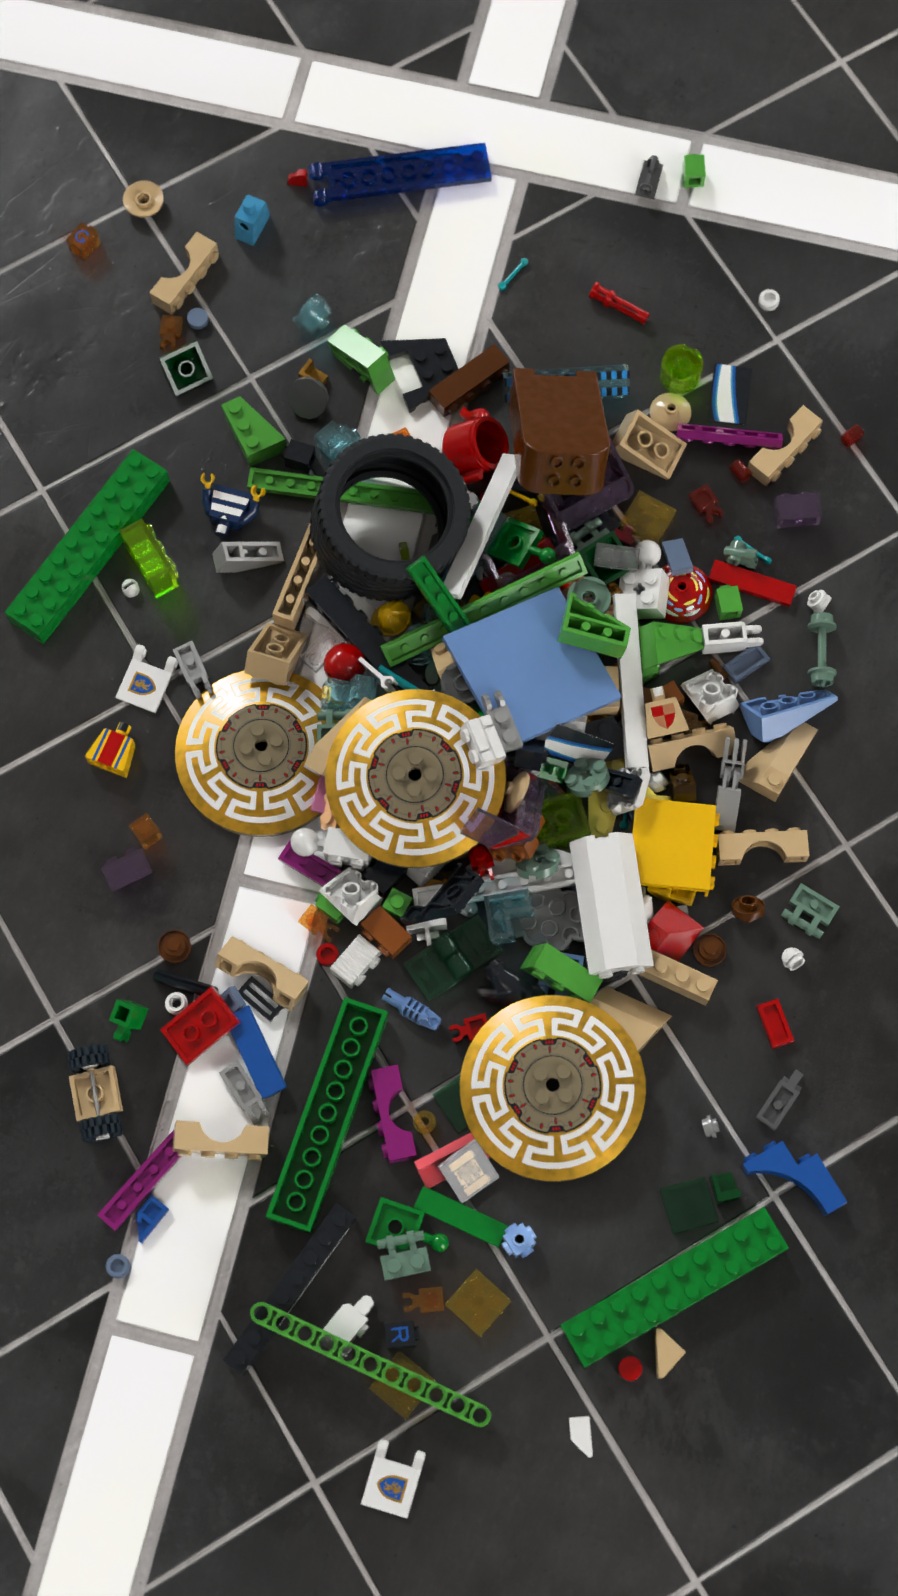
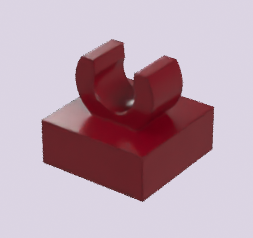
(625, 536)

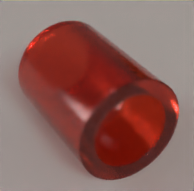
(852, 435)
(740, 470)

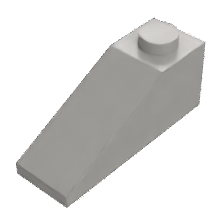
(243, 556)

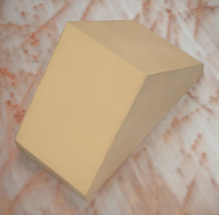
(666, 1353)

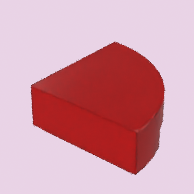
(299, 178)

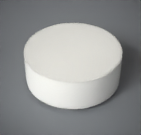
(769, 300)

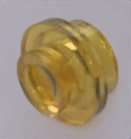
(424, 1129)

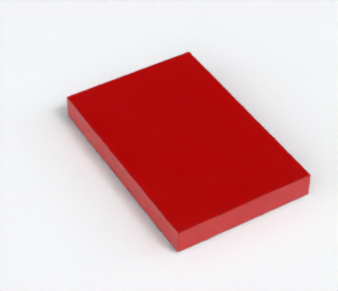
(200, 1025)

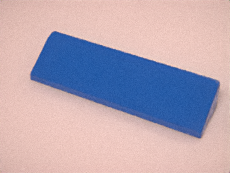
(257, 1054)

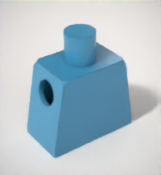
(250, 219)

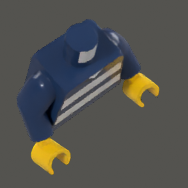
(228, 506)

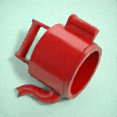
(475, 444)

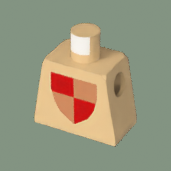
(663, 715)

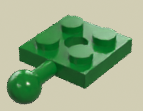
(520, 554)
(409, 1218)

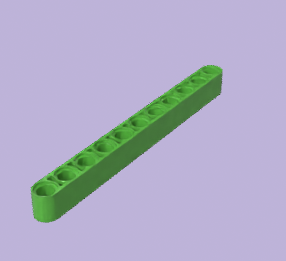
(382, 1365)

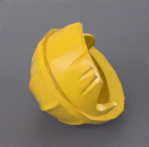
(392, 618)

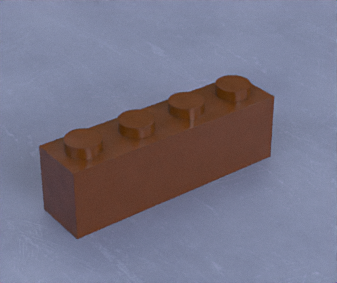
(469, 381)

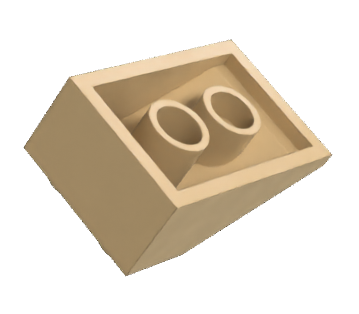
(648, 444)
(275, 654)

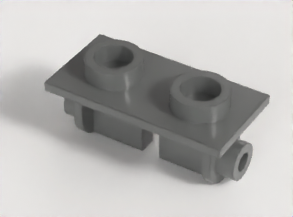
(649, 177)

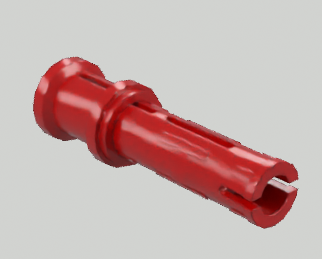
(609, 298)

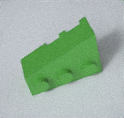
(363, 356)
(252, 432)
(591, 629)
(667, 642)
(561, 972)

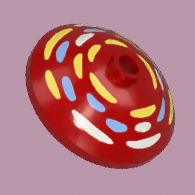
(693, 601)

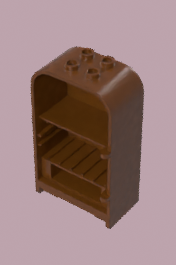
(558, 432)

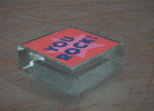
(552, 788)

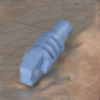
(413, 1010)

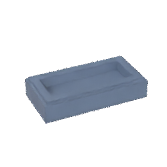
(677, 557)
(745, 663)

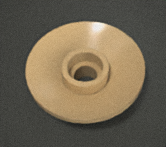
(143, 192)
(666, 418)
(516, 791)

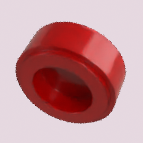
(327, 954)
(630, 1368)

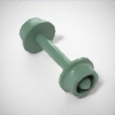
(822, 675)

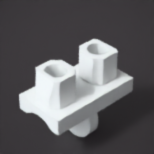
(426, 929)

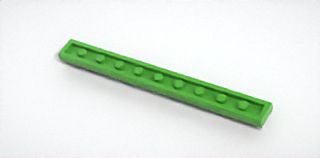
(360, 493)
(506, 597)

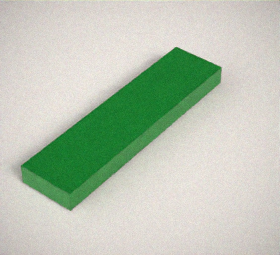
(437, 595)
(460, 1216)

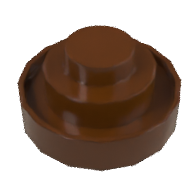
(748, 908)
(174, 946)
(709, 950)

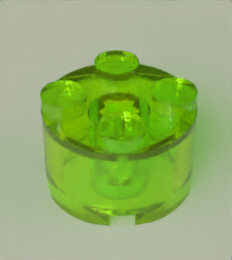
(681, 369)

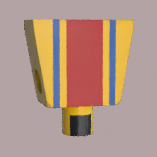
(113, 750)

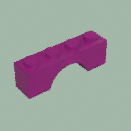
(387, 1086)

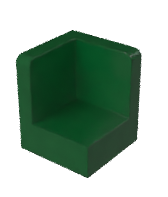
(724, 1188)

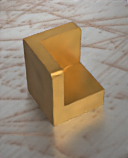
(309, 370)

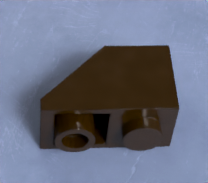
(682, 783)

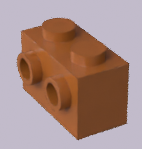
(385, 933)

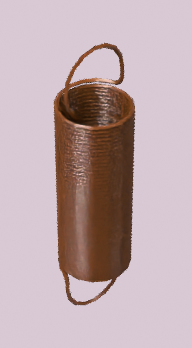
(718, 668)

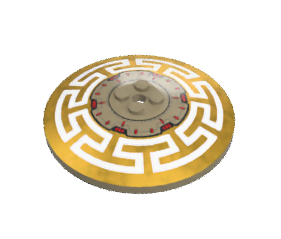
(232, 780)
(387, 811)
(544, 1131)

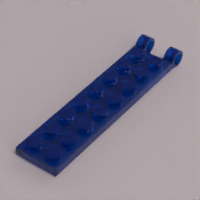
(401, 172)

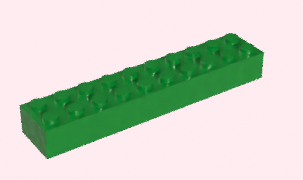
(87, 546)
(327, 1116)
(673, 1287)

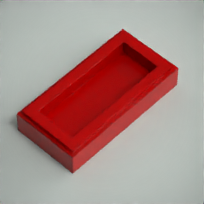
(775, 1023)

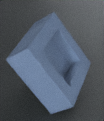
(233, 998)

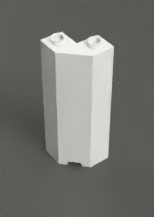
(611, 904)

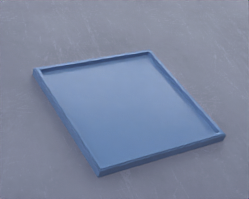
(537, 675)

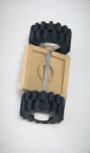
(95, 1093)

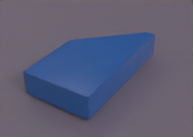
(149, 1217)

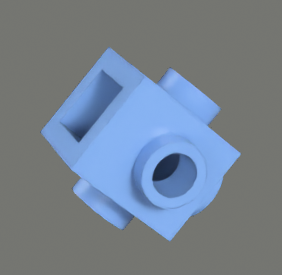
(514, 1248)

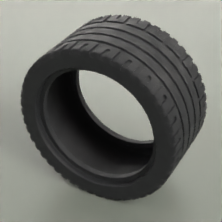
(402, 460)

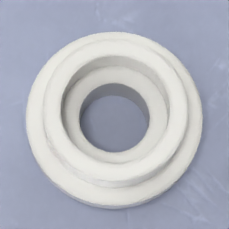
(174, 997)

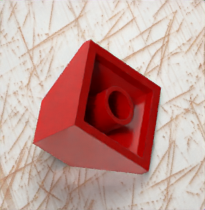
(672, 931)

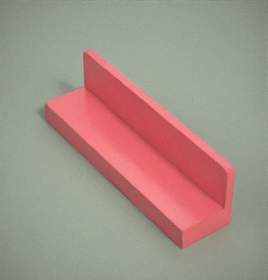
(428, 1164)

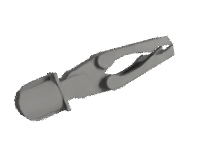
(729, 797)

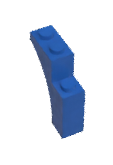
(808, 1175)

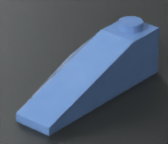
(778, 717)

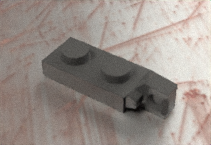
(780, 1101)

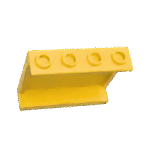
(675, 844)

